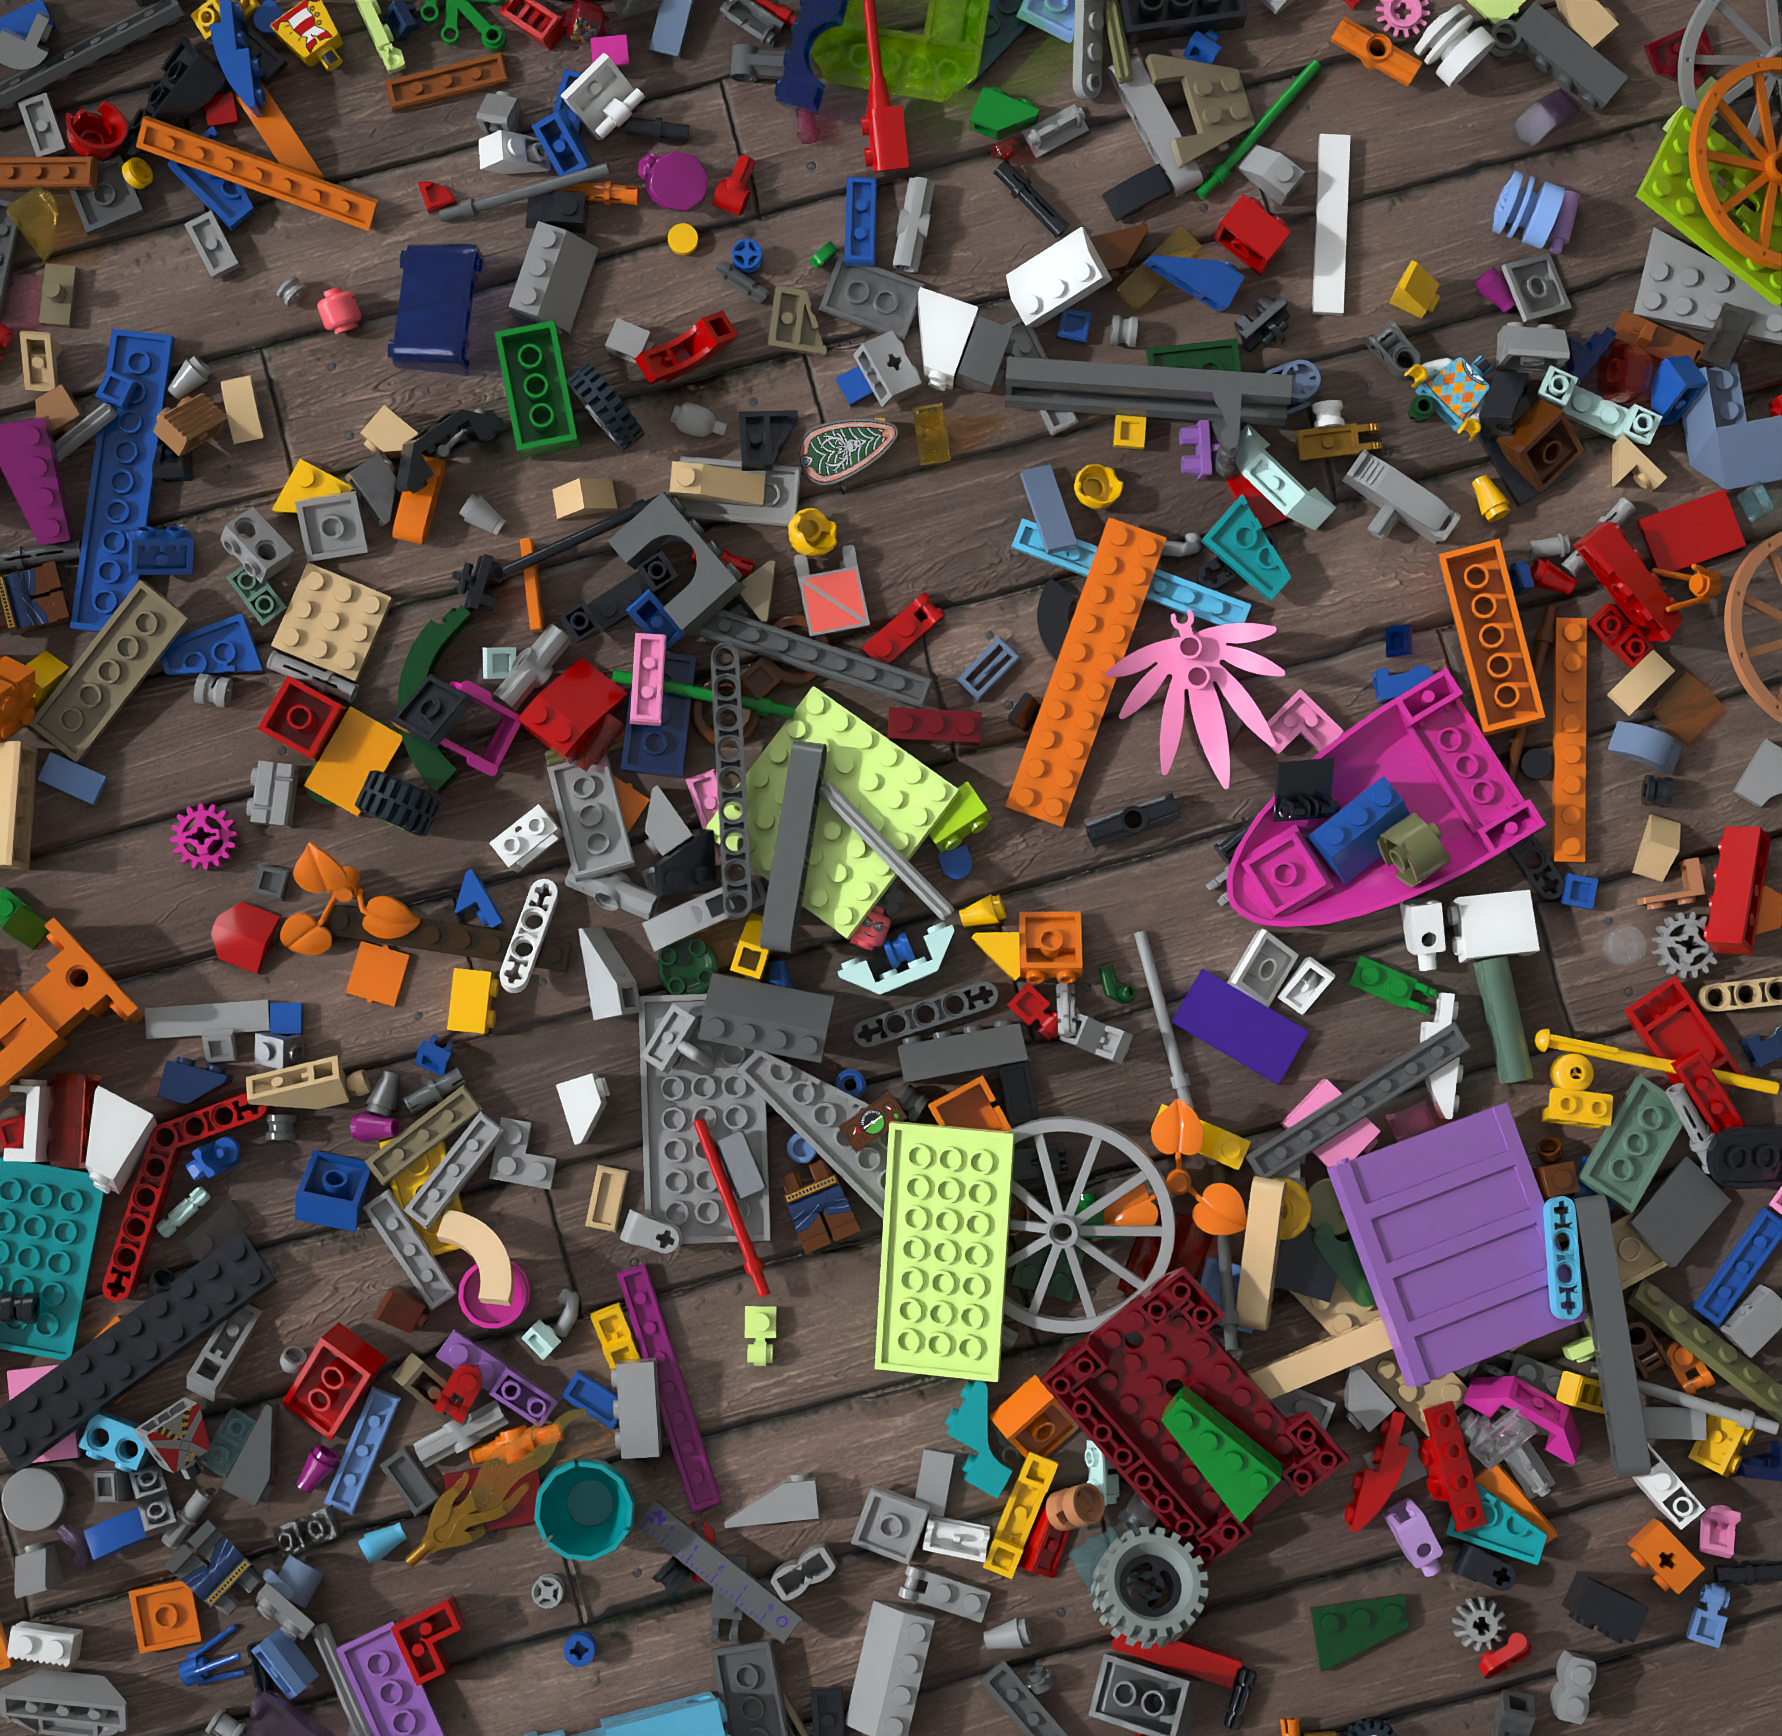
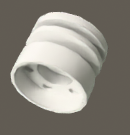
(1454, 45)

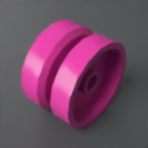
(490, 1314)

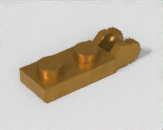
(1334, 442)

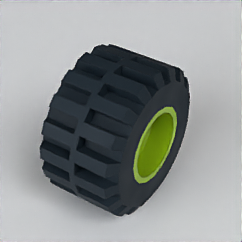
(398, 803)

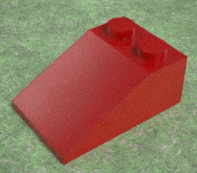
(572, 709)
(334, 1380)

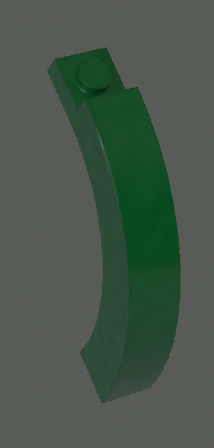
(419, 664)

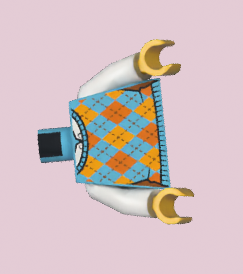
(1455, 389)

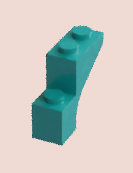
(970, 1427)

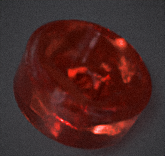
(1005, 149)

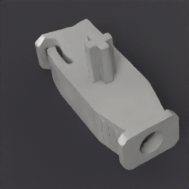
(1399, 499)

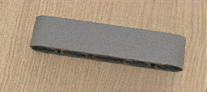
(1155, 126)

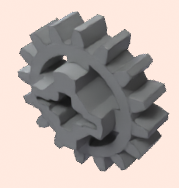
(1683, 957)

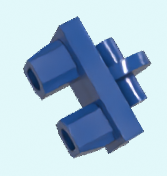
(214, 1158)

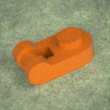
(1683, 1361)

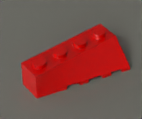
(1628, 581)

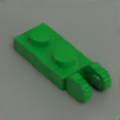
(1389, 985)

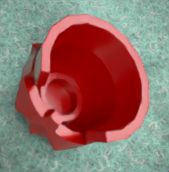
(97, 134)

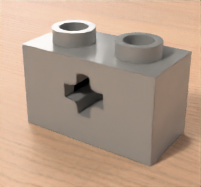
(887, 368)

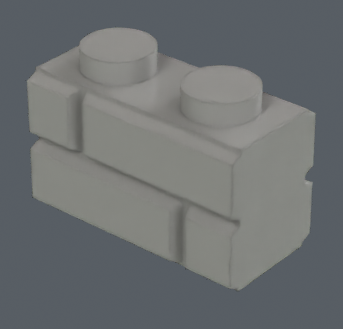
(273, 794)

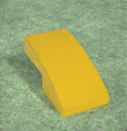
(614, 1334)

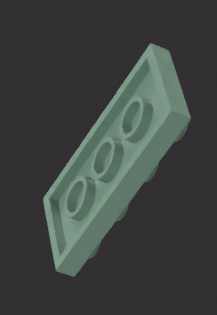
(1632, 1145)

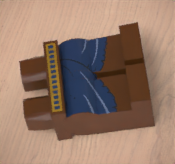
(33, 600)
(818, 1197)

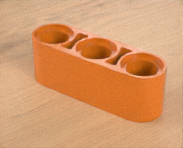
(417, 509)

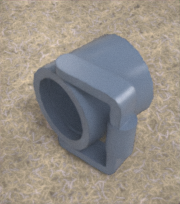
(1304, 383)
(295, 1581)

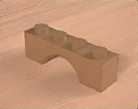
(62, 411)

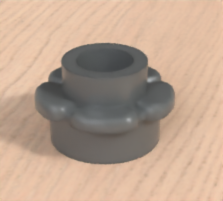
(1040, 1679)

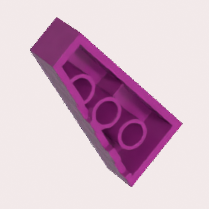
(35, 477)

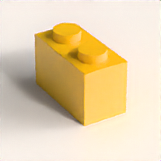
(472, 1001)

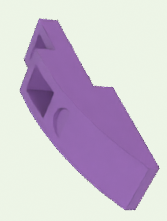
(499, 1378)

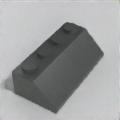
(766, 1017)
(961, 1052)

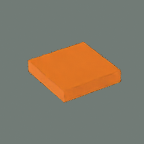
(165, 1616)

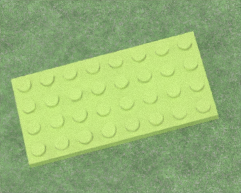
(944, 1250)

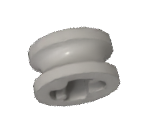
(291, 291)

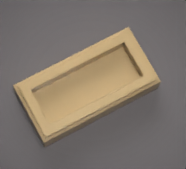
(607, 1198)

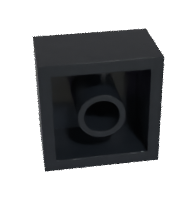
(1601, 1605)

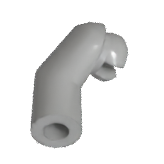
(1179, 549)
(569, 1314)

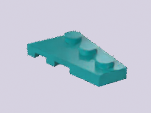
(1245, 549)
(1505, 1530)

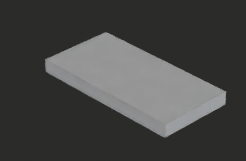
(779, 505)
(591, 819)

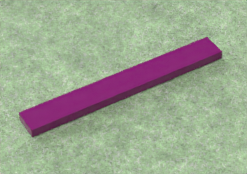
(673, 1396)

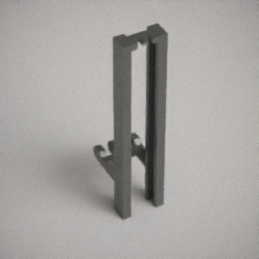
(1153, 391)

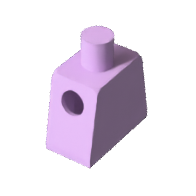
(1414, 1536)

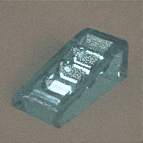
(1755, 501)

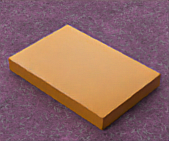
(353, 752)

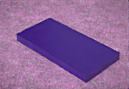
(1239, 1026)

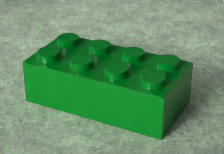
(537, 389)

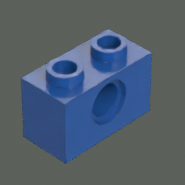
(562, 143)

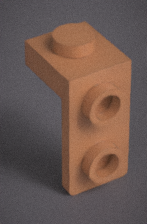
(1692, 875)

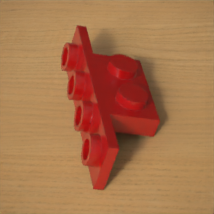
(1449, 1467)

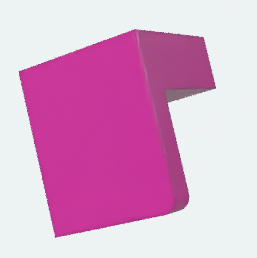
(614, 46)

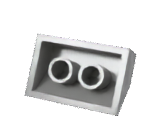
(553, 277)

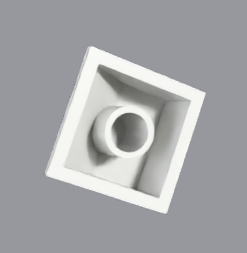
(583, 1104)

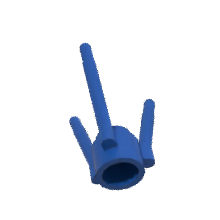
(198, 1668)

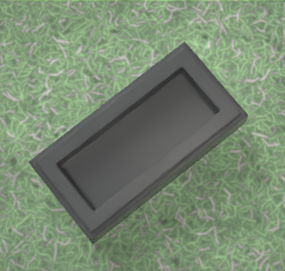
(410, 1480)

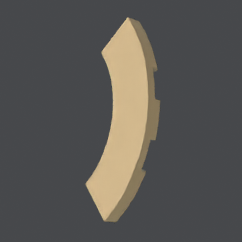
(488, 1252)

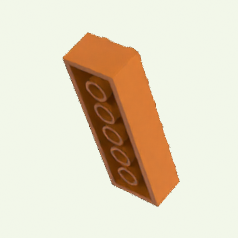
(1491, 637)

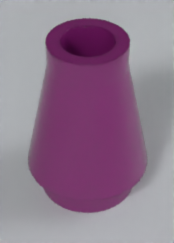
(1496, 289)
(372, 1127)
(318, 1466)

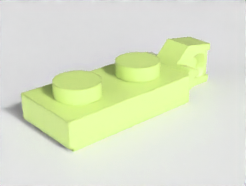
(381, 35)

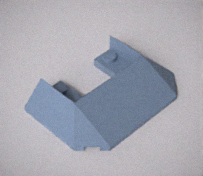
(1723, 441)

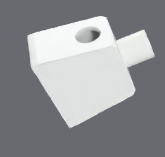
(1419, 918)

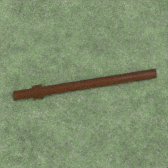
(1544, 637)

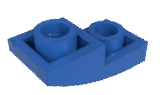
(115, 1534)

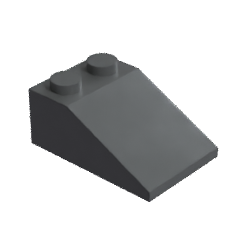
(1144, 1697)

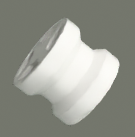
(1328, 413)

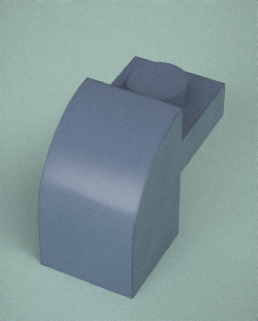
(1645, 746)

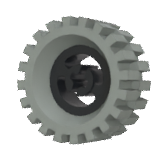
(1163, 1562)

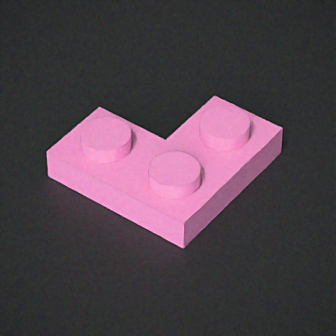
(1305, 717)

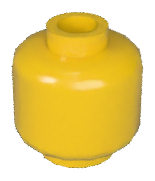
(1580, 1067)

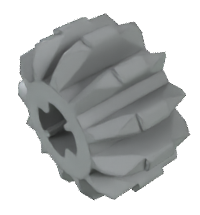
(1486, 1633)

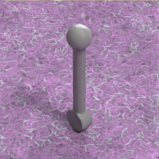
(444, 450)

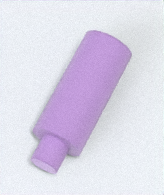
(1564, 222)

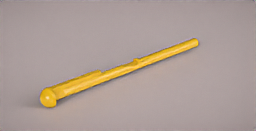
(1544, 1039)

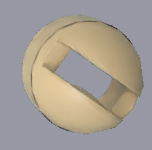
(358, 1083)

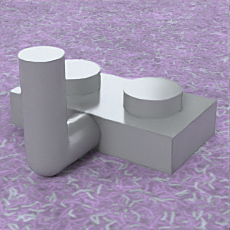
(672, 1039)

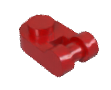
(465, 1382)
(1497, 1662)

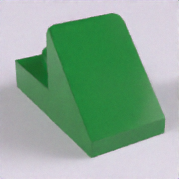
(21, 920)

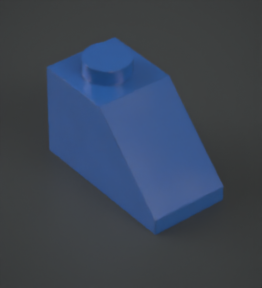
(1675, 388)

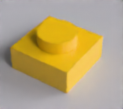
(1129, 432)

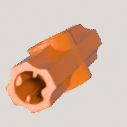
(1359, 40)

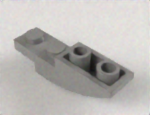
(697, 916)

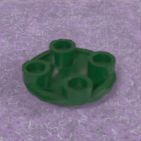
(687, 966)

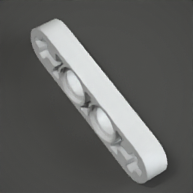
(527, 935)

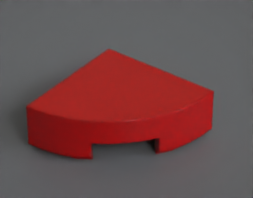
(436, 196)

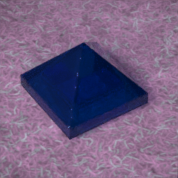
(1399, 640)

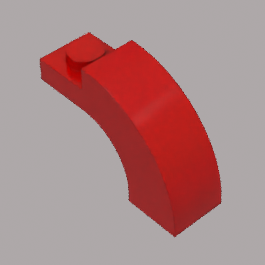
(688, 350)

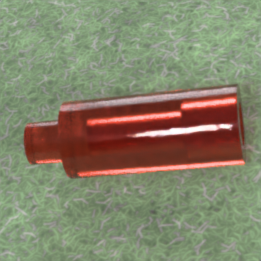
(600, 741)

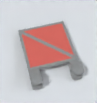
(832, 598)

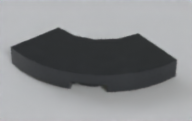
(1053, 617)

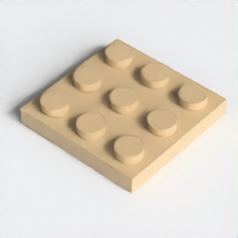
(332, 622)

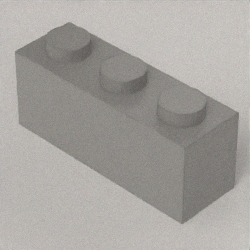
(637, 1408)

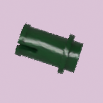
(1418, 402)

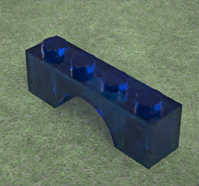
(799, 86)

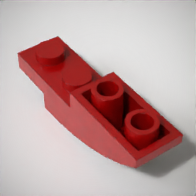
(1376, 1485)

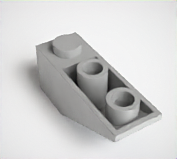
(609, 981)

